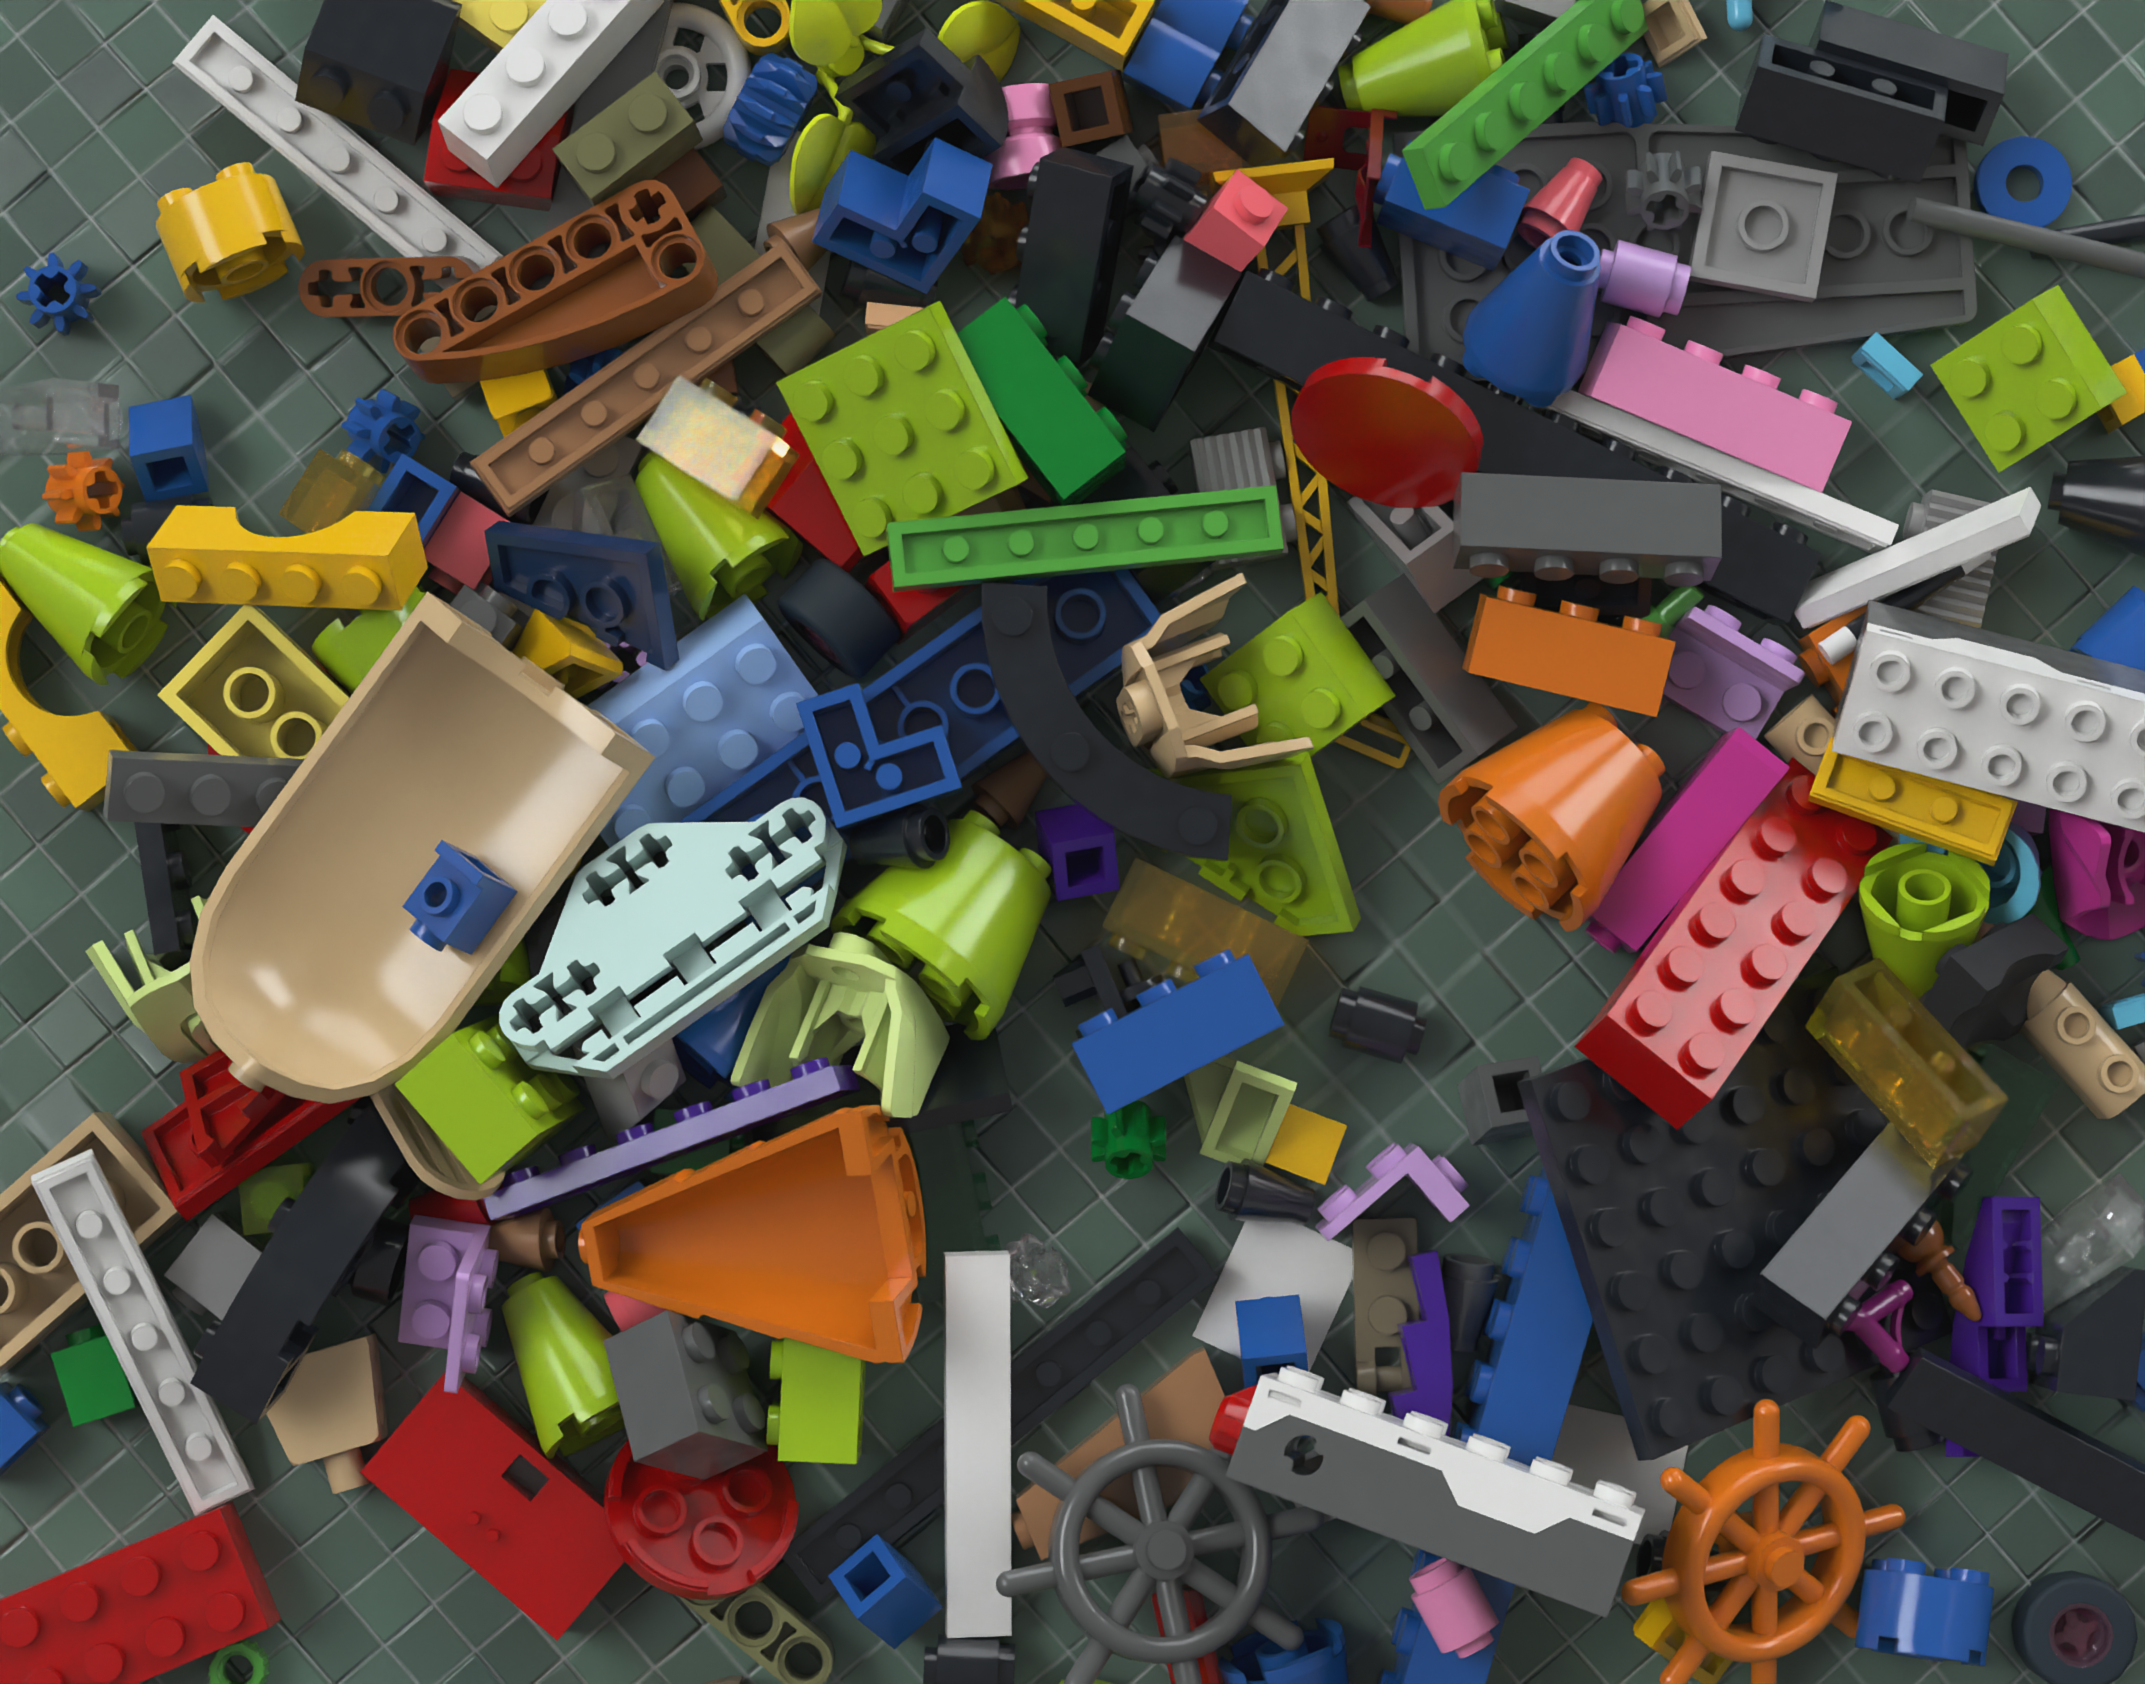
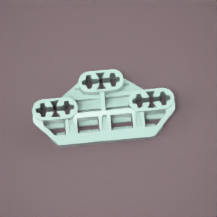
(666, 928)

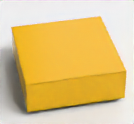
(1306, 1144)

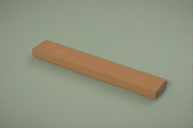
(635, 382)

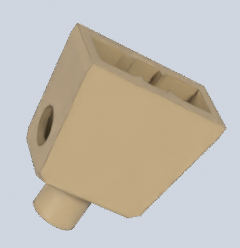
(333, 1410)

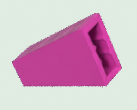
(1685, 839)

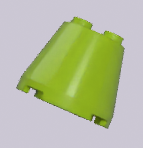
(959, 923)

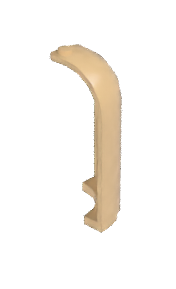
(306, 938)

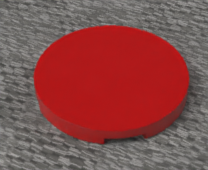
(1386, 433)
(699, 1533)

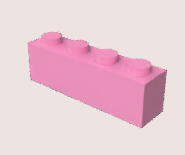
(1715, 405)

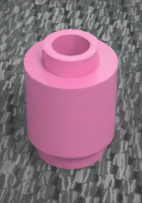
(1453, 1607)

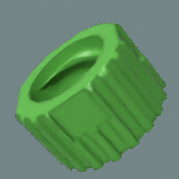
(245, 1648)

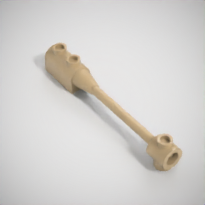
(2058, 1021)

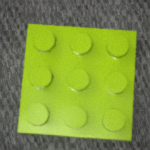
(902, 427)

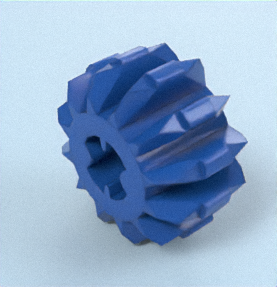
(770, 109)

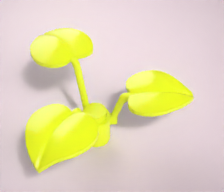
(833, 41)

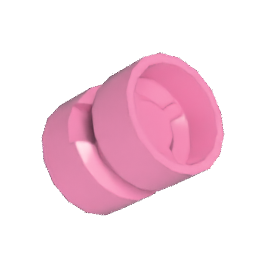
(1027, 136)

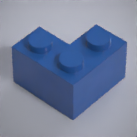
(902, 221)
(869, 778)

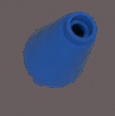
(1537, 322)

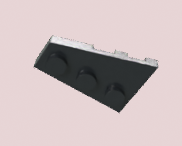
(167, 894)

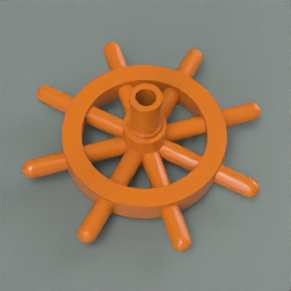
(1763, 1550)

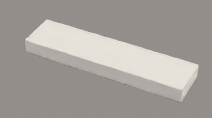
(1918, 558)

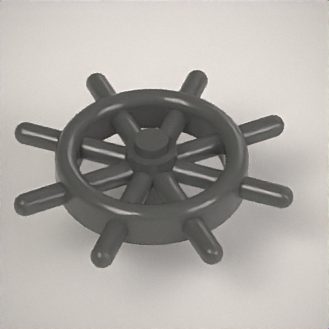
(1157, 1551)

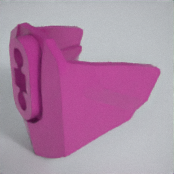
(2097, 875)

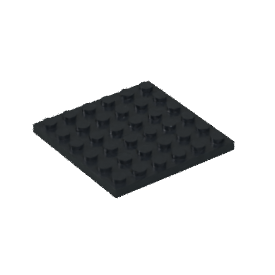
(1689, 1217)

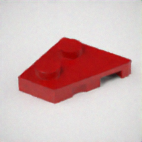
(222, 1106)

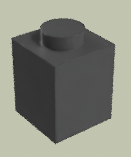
(1494, 1102)

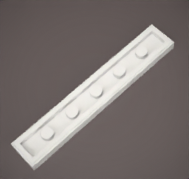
(327, 150)
(1735, 475)
(142, 1331)
(977, 1442)

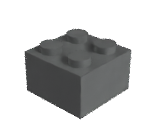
(686, 1395)

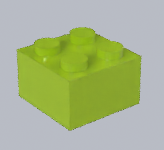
(2028, 378)
(1302, 677)
(818, 1404)

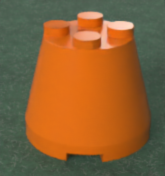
(1556, 813)

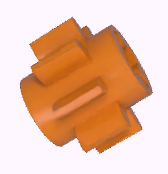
(83, 491)

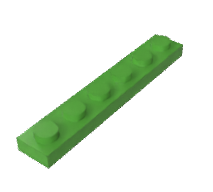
(1520, 96)
(1084, 538)

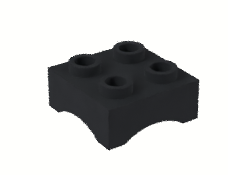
(1988, 984)

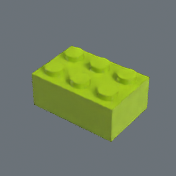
(488, 1099)

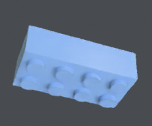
(705, 716)

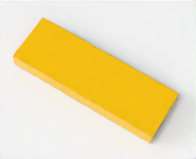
(1915, 805)

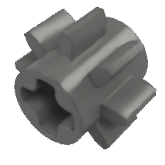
(1663, 191)

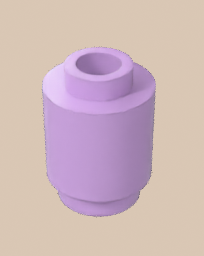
(1642, 279)

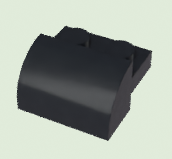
(926, 94)

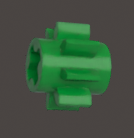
(1129, 1140)

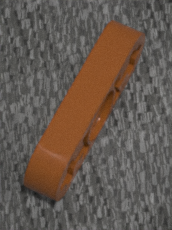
(347, 270)

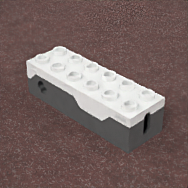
(1996, 715)
(1431, 1488)

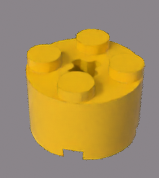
(228, 234)

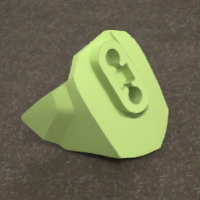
(164, 1002)
(832, 1002)

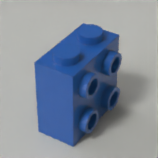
(1470, 227)

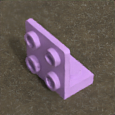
(1725, 674)
(447, 1292)

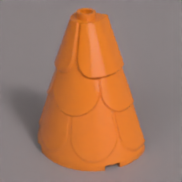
(781, 1238)

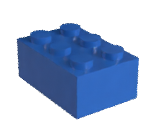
(1175, 1030)

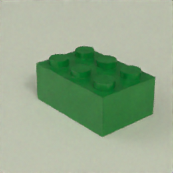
(1043, 404)

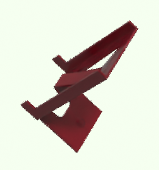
(1325, 141)

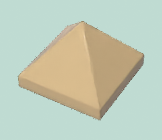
(1671, 29)

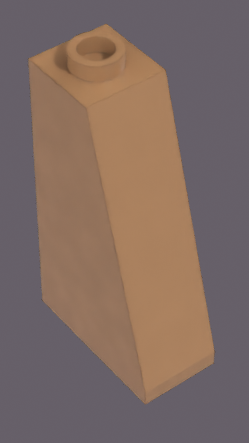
(1175, 1407)

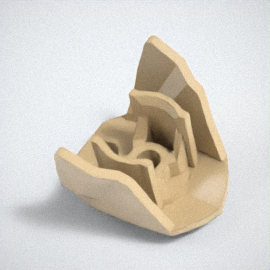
(1153, 701)

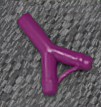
(1866, 1326)

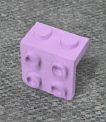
(1434, 1179)

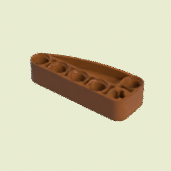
(583, 308)

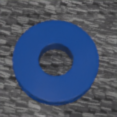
(2035, 156)

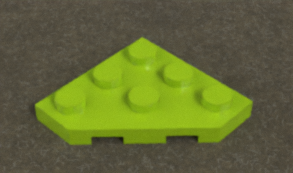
(1280, 845)

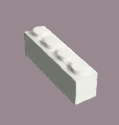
(537, 80)

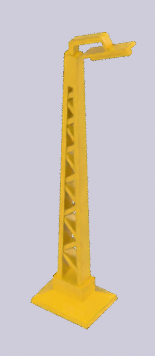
(1290, 186)

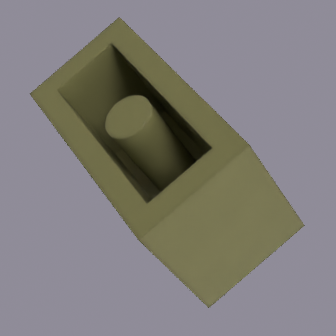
(628, 141)

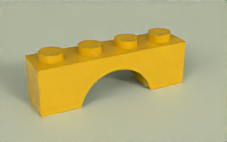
(353, 564)
(67, 746)

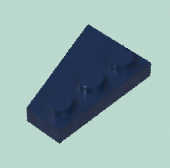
(592, 578)

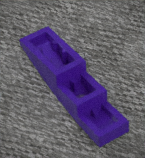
(2007, 1281)
(1426, 1346)

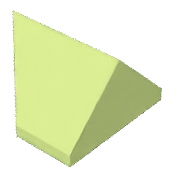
(1237, 1109)

